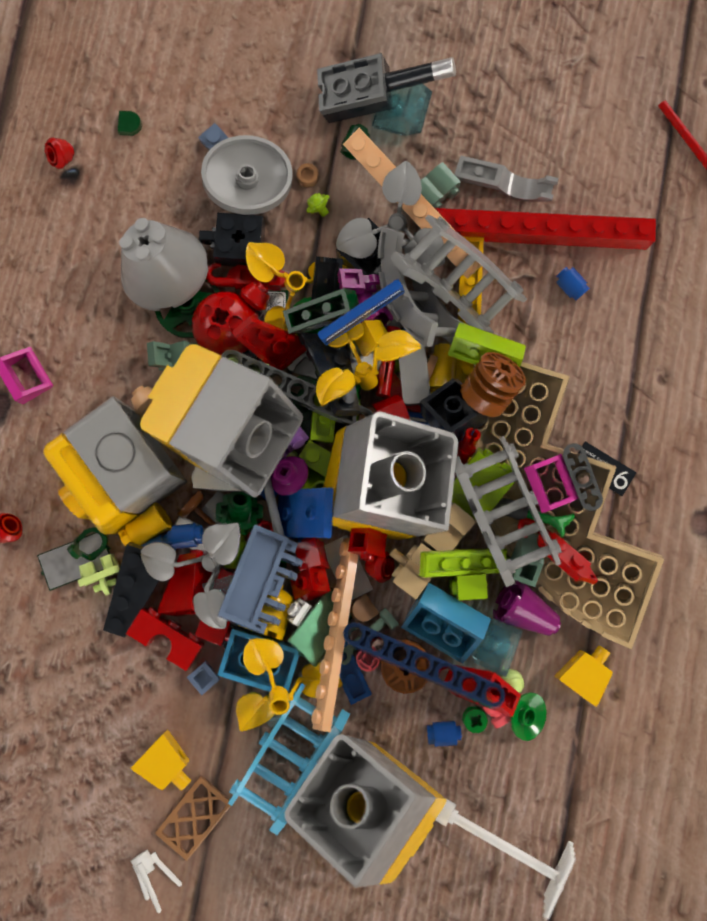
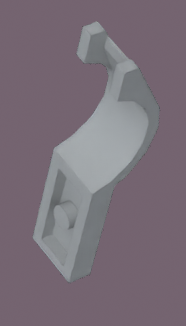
(501, 179)

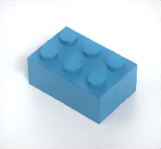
(446, 623)
(233, 667)

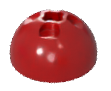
(219, 336)

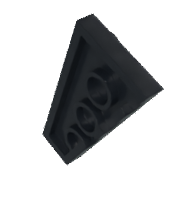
(325, 358)

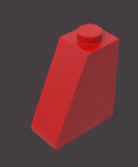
(184, 586)
(511, 695)

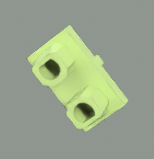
(90, 575)

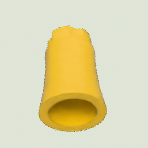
(444, 369)
(146, 526)

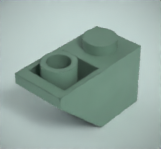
(529, 573)

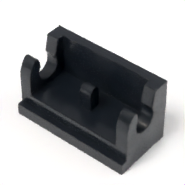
(325, 276)

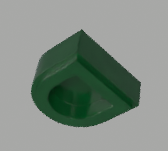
(129, 123)

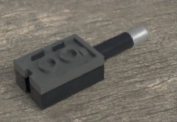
(366, 85)

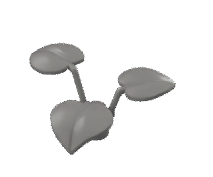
(399, 186)
(222, 544)

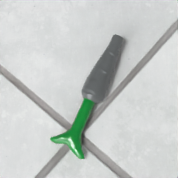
(557, 522)

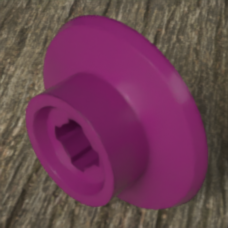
(294, 478)

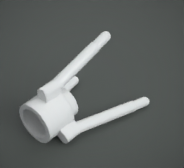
(142, 866)

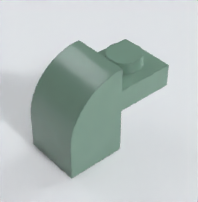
(165, 354)

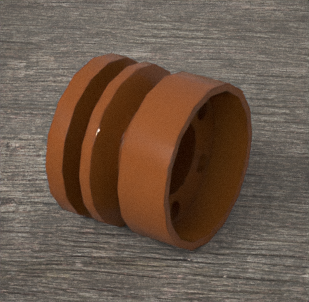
(492, 384)
(397, 679)

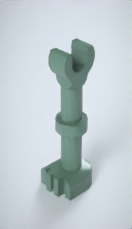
(386, 619)

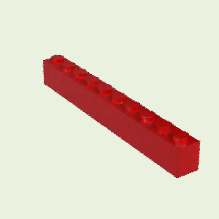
(553, 228)

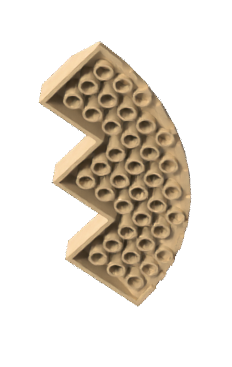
(623, 571)

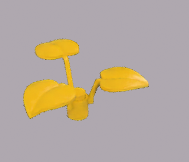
(264, 262)
(336, 383)
(256, 710)

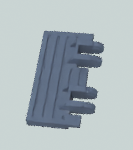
(257, 579)

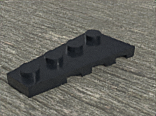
(130, 593)

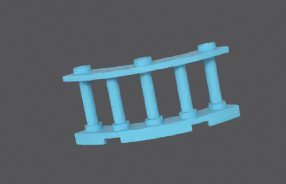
(305, 765)

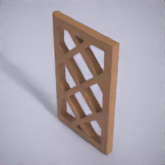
(174, 818)

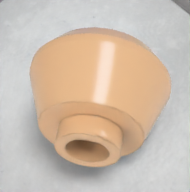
(140, 399)

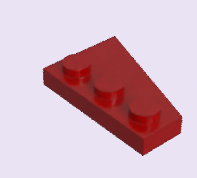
(269, 342)

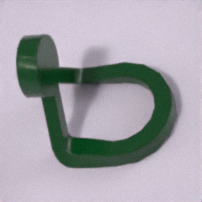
(74, 550)

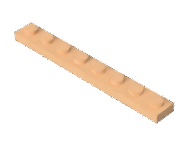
(379, 166)
(335, 641)

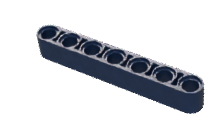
(432, 673)

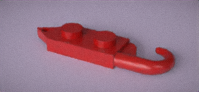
(240, 277)
(571, 561)

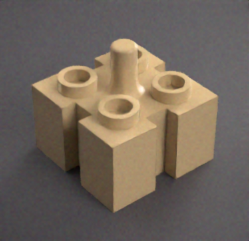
(459, 525)
(407, 572)

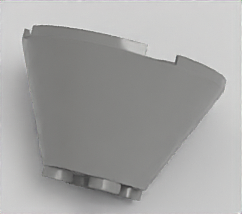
(161, 265)

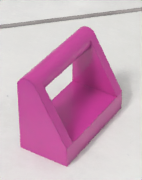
(12, 381)
(538, 487)

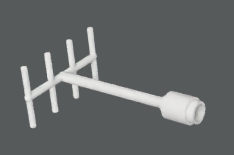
(558, 875)

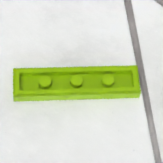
(457, 562)

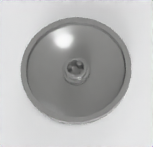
(246, 175)

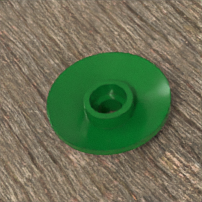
(529, 716)

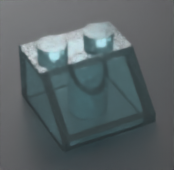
(407, 111)
(497, 647)

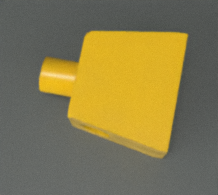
(587, 674)
(163, 763)

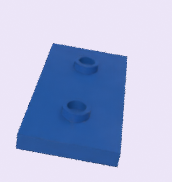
(307, 513)

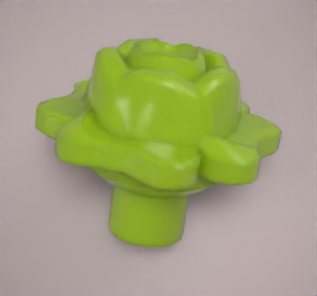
(317, 204)

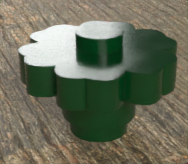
(240, 509)

